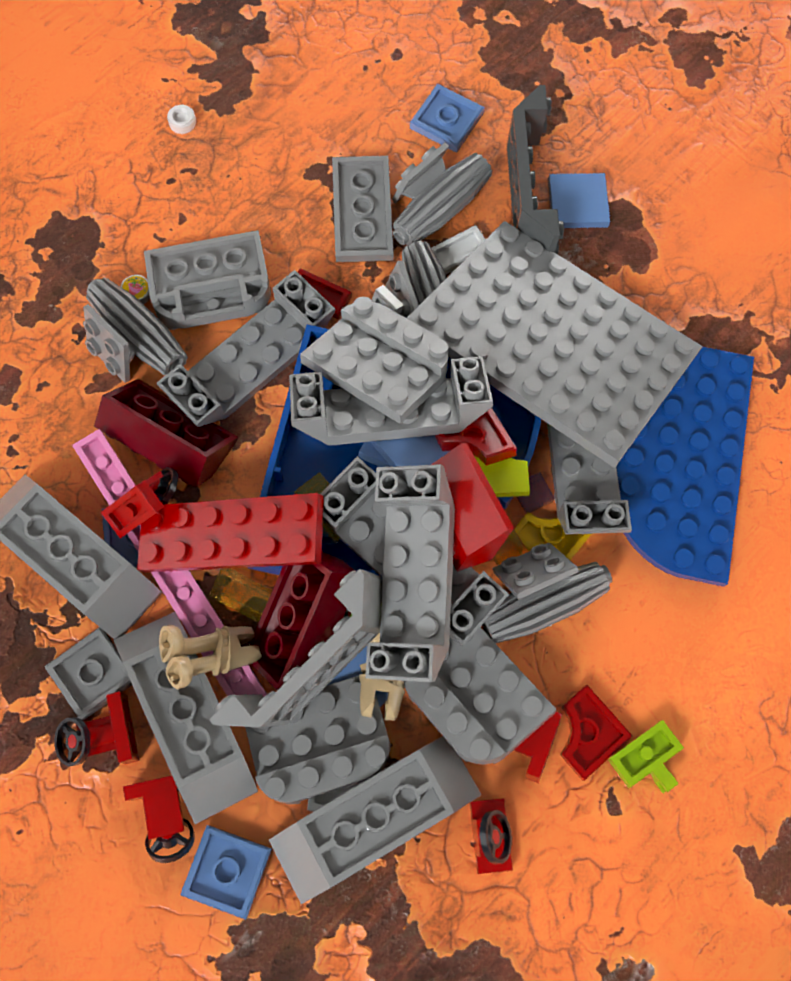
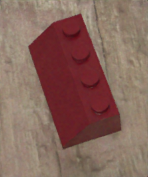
(162, 432)
(299, 616)

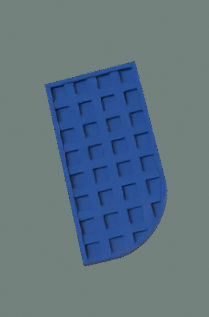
(688, 470)

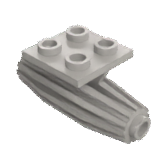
(436, 193)
(415, 276)
(124, 328)
(543, 591)

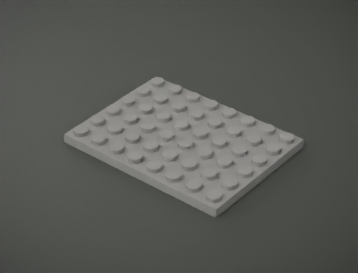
(558, 341)

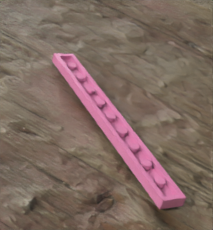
(178, 586)

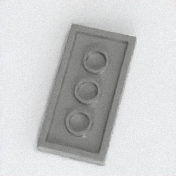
(362, 209)

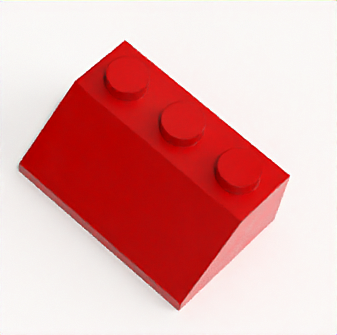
(479, 517)

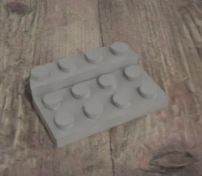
(208, 280)
(380, 358)
(481, 701)
(321, 747)

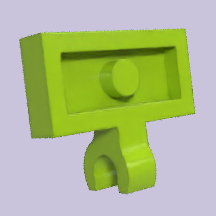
(647, 756)

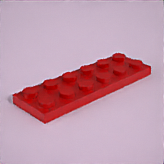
(233, 534)

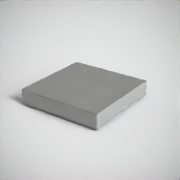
(89, 673)

